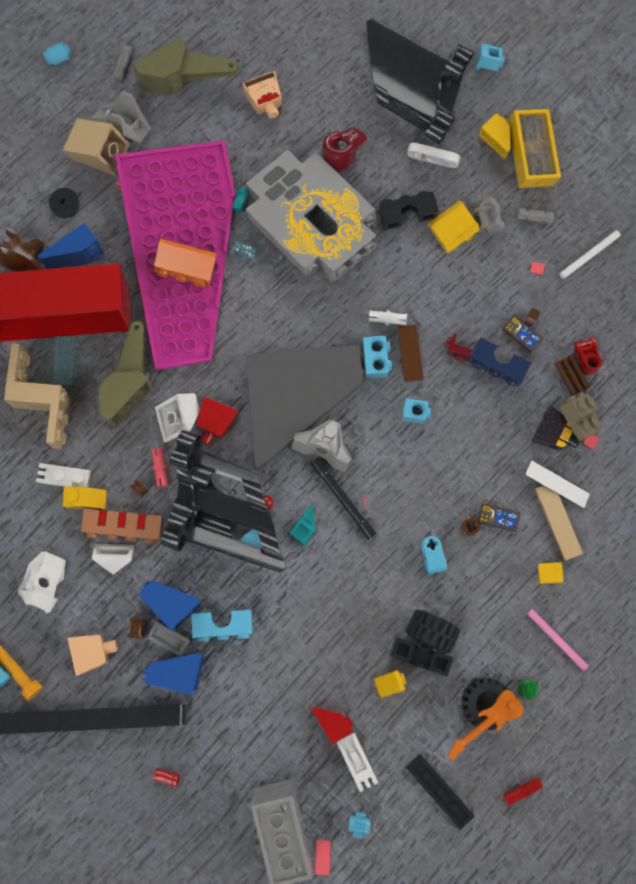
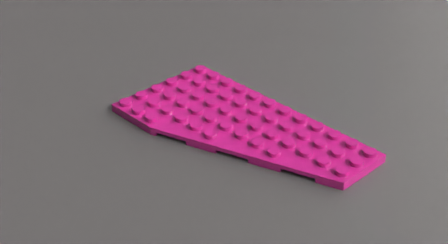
(188, 200)

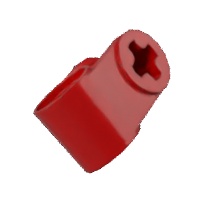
(588, 352)

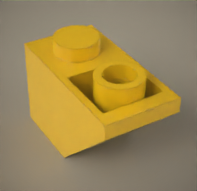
(390, 683)

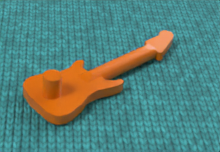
(504, 709)

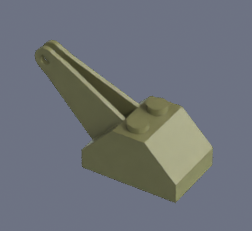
(173, 65)
(128, 384)

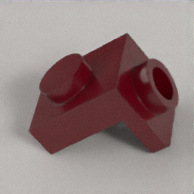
(458, 352)

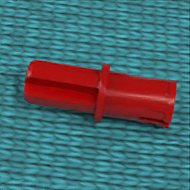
(523, 791)

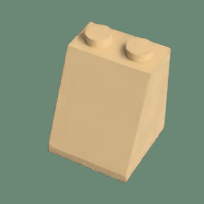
(96, 145)

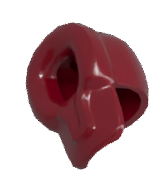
(342, 159)

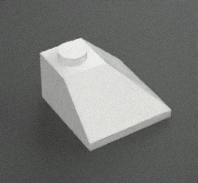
(176, 415)

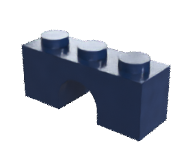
(484, 358)

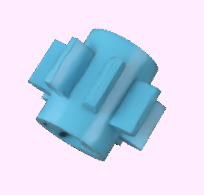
(359, 824)

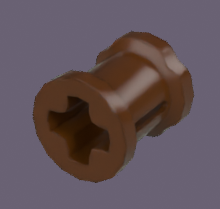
(137, 628)

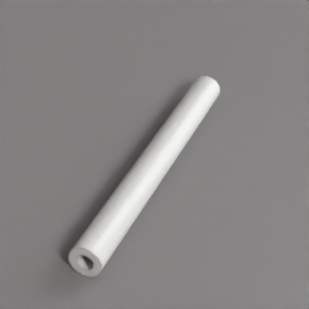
(591, 253)

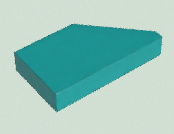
(304, 527)

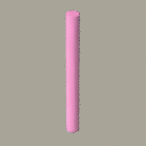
(557, 639)

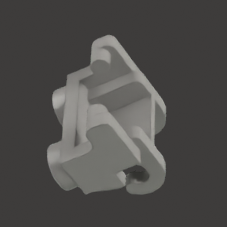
(489, 216)

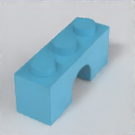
(204, 627)

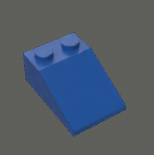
(73, 250)

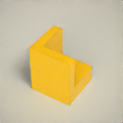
(550, 573)

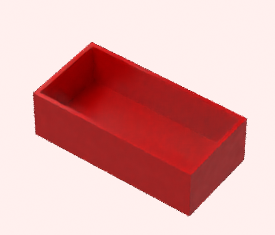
(64, 302)

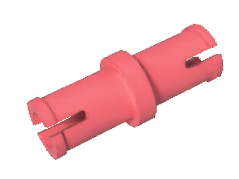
(159, 467)

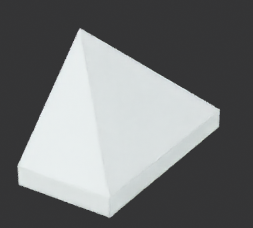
(112, 556)

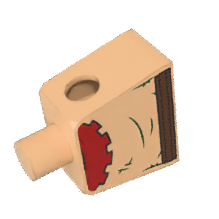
(264, 94)

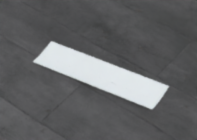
(557, 484)

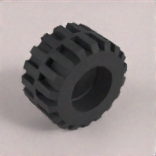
(433, 631)
(471, 694)

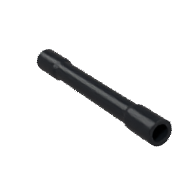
(363, 525)

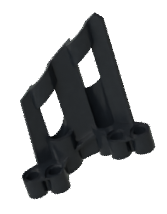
(205, 514)

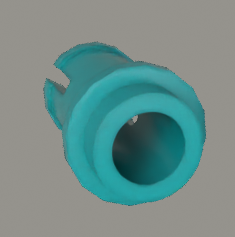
(240, 200)

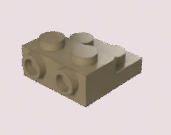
(579, 415)

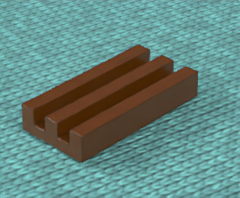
(578, 372)

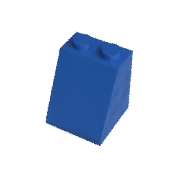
(169, 604)
(176, 673)

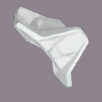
(47, 567)

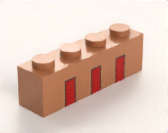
(123, 525)

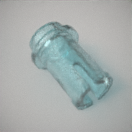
(244, 249)

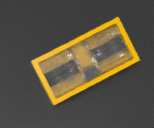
(534, 148)

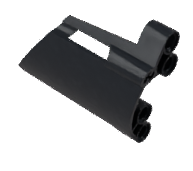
(416, 78)

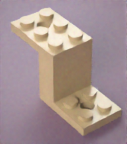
(37, 396)

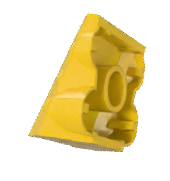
(454, 226)

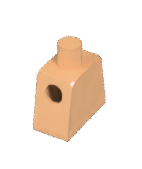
(90, 652)

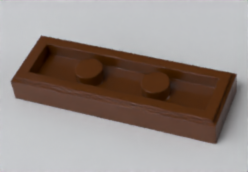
(410, 353)

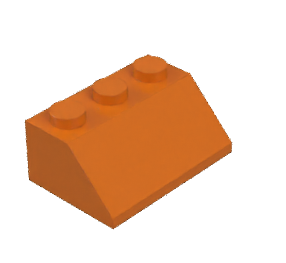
(184, 263)

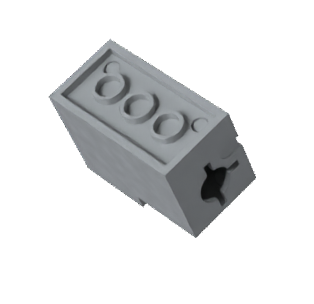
(281, 833)

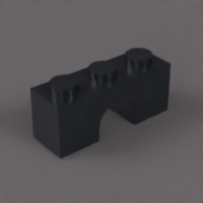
(422, 205)
(420, 656)

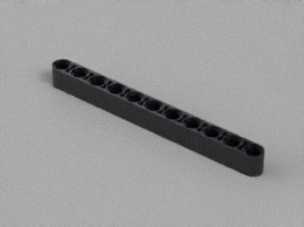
(92, 719)

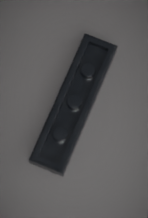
(440, 791)

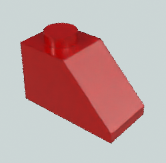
(333, 723)

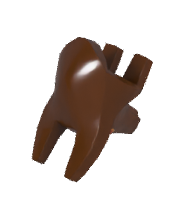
(19, 255)

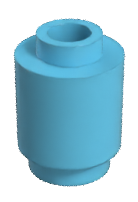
(57, 54)

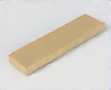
(558, 522)

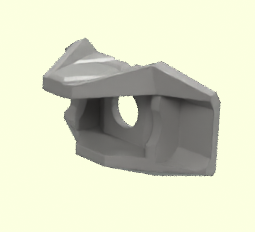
(125, 117)
(324, 442)

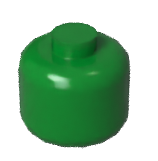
(528, 689)

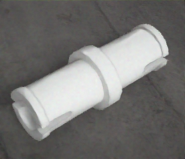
(387, 317)

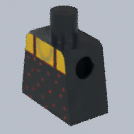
(555, 431)

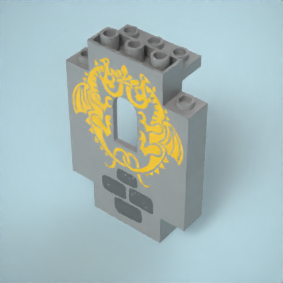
(291, 190)

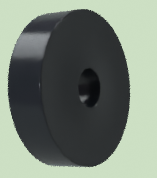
(61, 195)

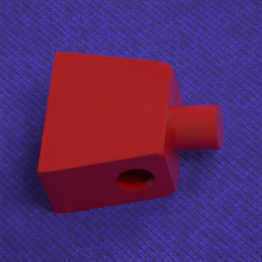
(215, 420)

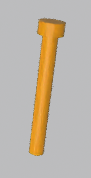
(30, 688)

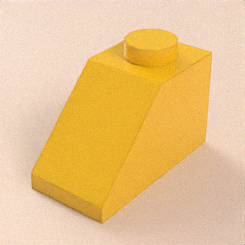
(497, 135)
(84, 498)

